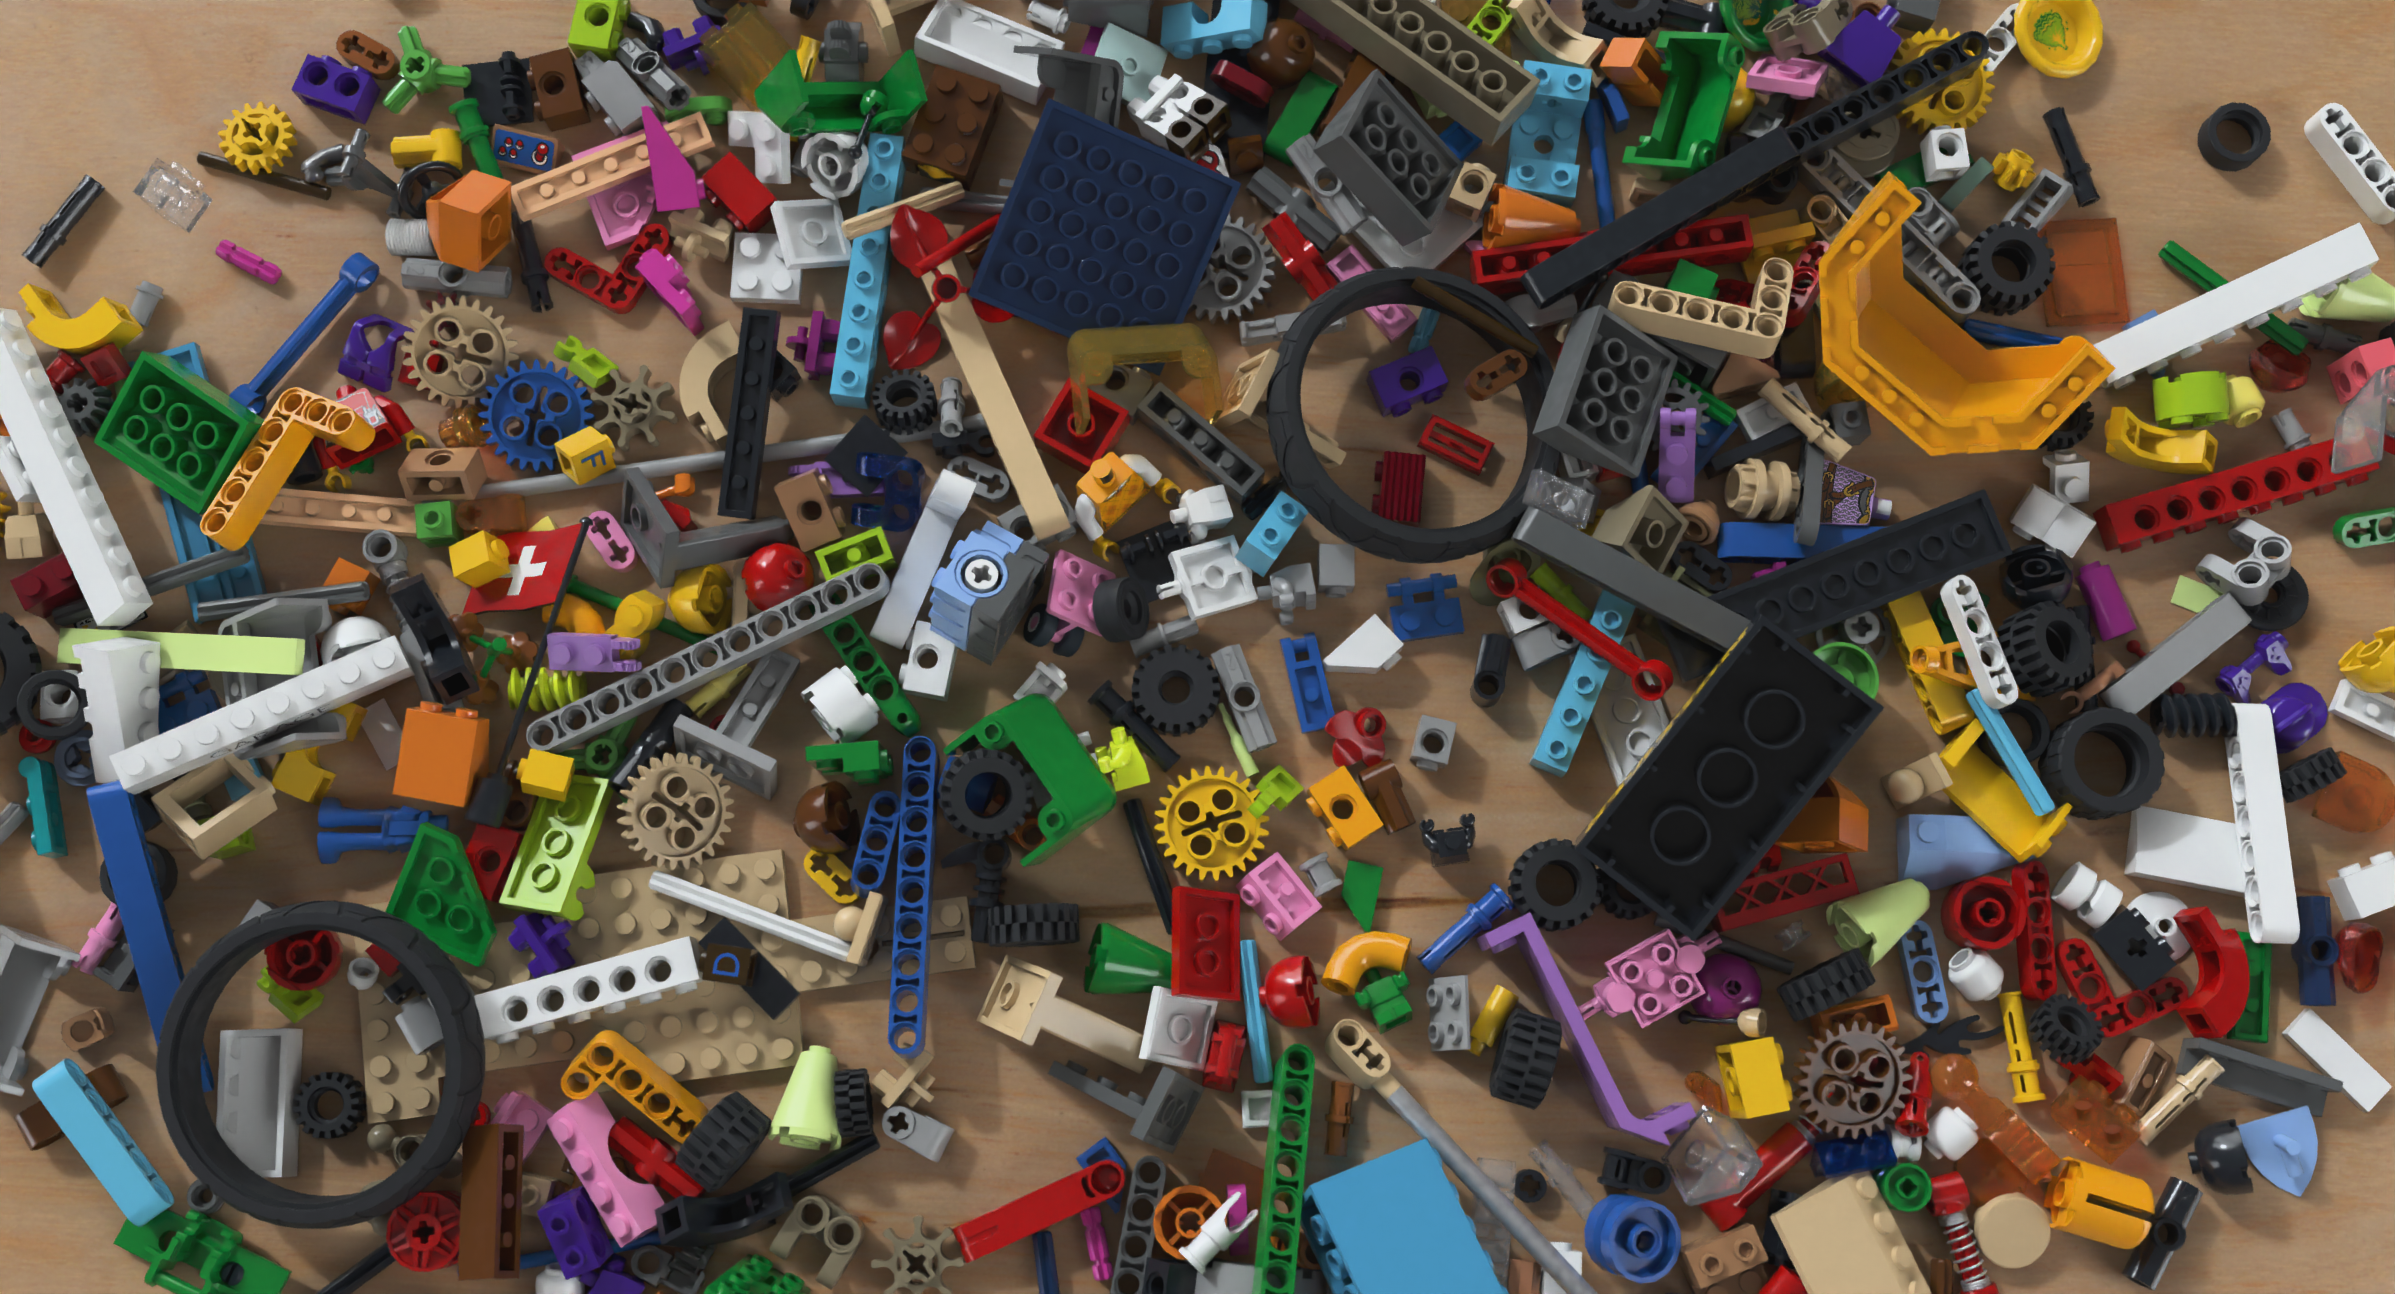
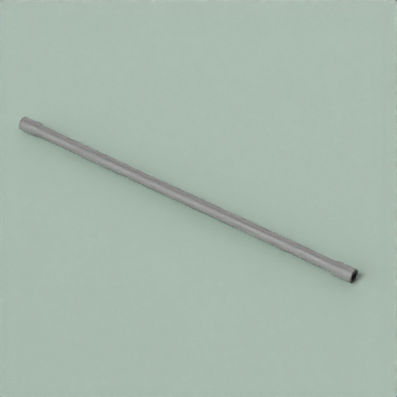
(698, 462)

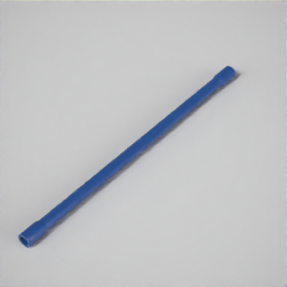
(1595, 129)

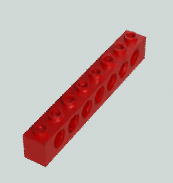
(1702, 243)
(2117, 519)

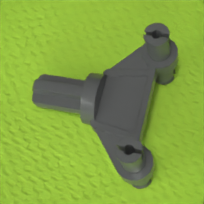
(359, 173)

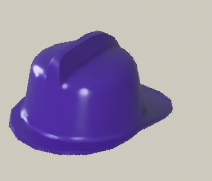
(2296, 715)

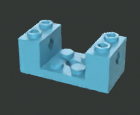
(1553, 118)

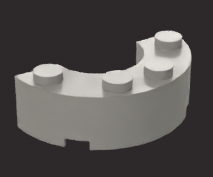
(1237, 1278)

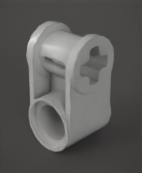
(1932, 217)
(1541, 646)
(923, 1134)

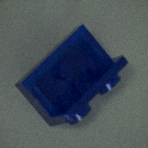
(1852, 1156)

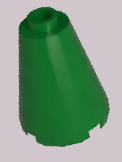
(1125, 963)

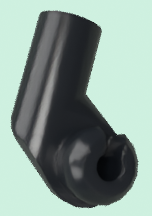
(650, 27)

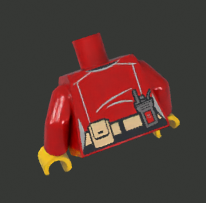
(389, 425)

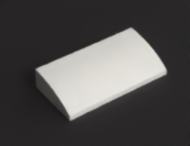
(983, 46)
(2184, 851)
(256, 1097)

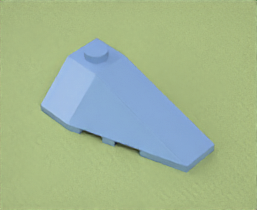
(1946, 850)

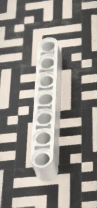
(2261, 826)

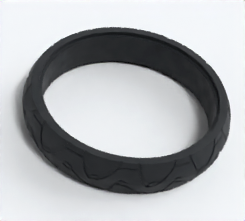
(1313, 484)
(181, 1082)

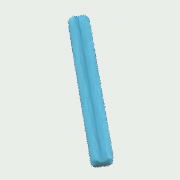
(2011, 754)
(1255, 1013)

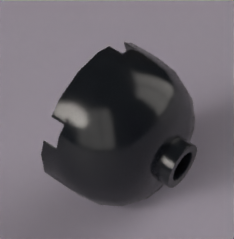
(2035, 576)
(2221, 1158)

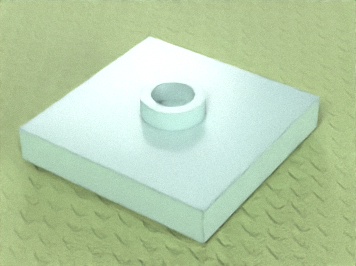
(1138, 58)

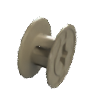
(1871, 149)

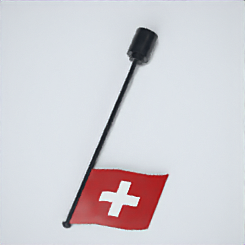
(538, 577)

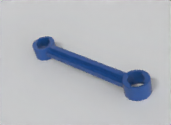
(355, 276)

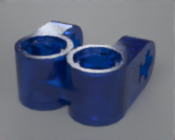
(884, 515)

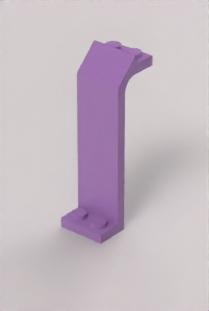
(1651, 1128)

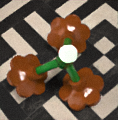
(508, 650)

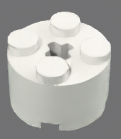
(840, 706)

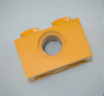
(1342, 788)

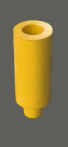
(1492, 1019)

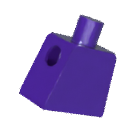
(1864, 46)

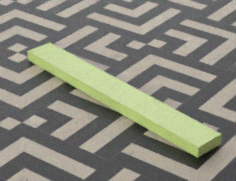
(202, 651)

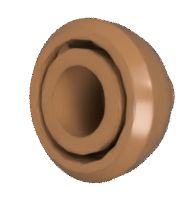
(1703, 522)

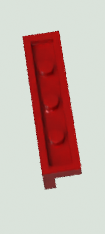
(1790, 905)

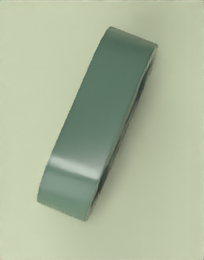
(1966, 184)

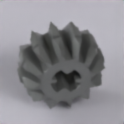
(75, 400)

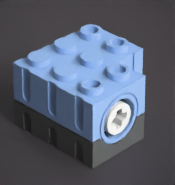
(986, 590)

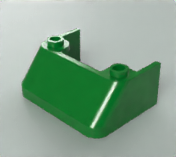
(835, 106)
(1059, 760)

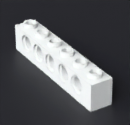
(498, 1006)

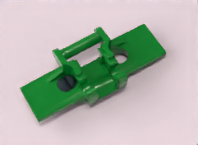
(205, 1246)

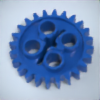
(504, 409)

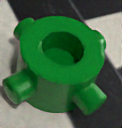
(363, 466)

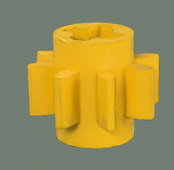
(2013, 170)

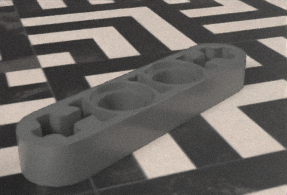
(1809, 505)

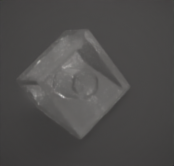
(1711, 1158)

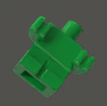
(1385, 1000)

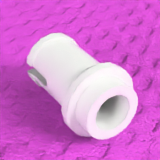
(1049, 16)

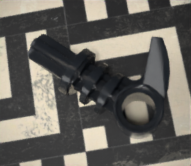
(990, 881)

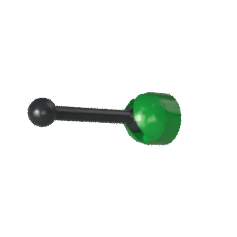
(870, 111)

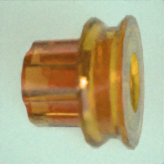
(463, 428)

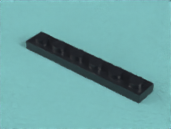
(749, 413)

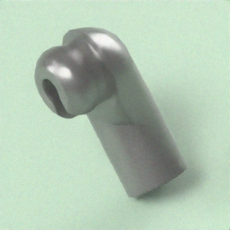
(320, 159)

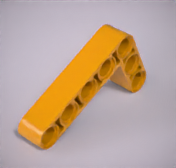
(272, 457)

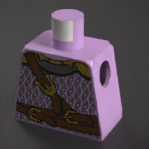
(1850, 497)

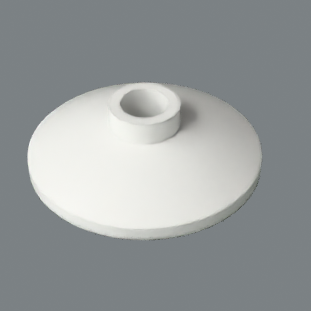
(2158, 907)

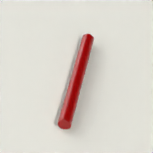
(954, 247)

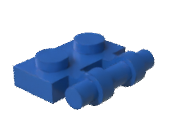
(1425, 619)
(193, 707)

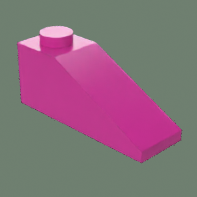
(671, 173)

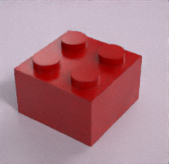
(1058, 430)

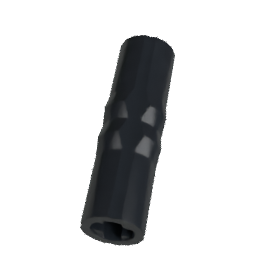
(652, 743)

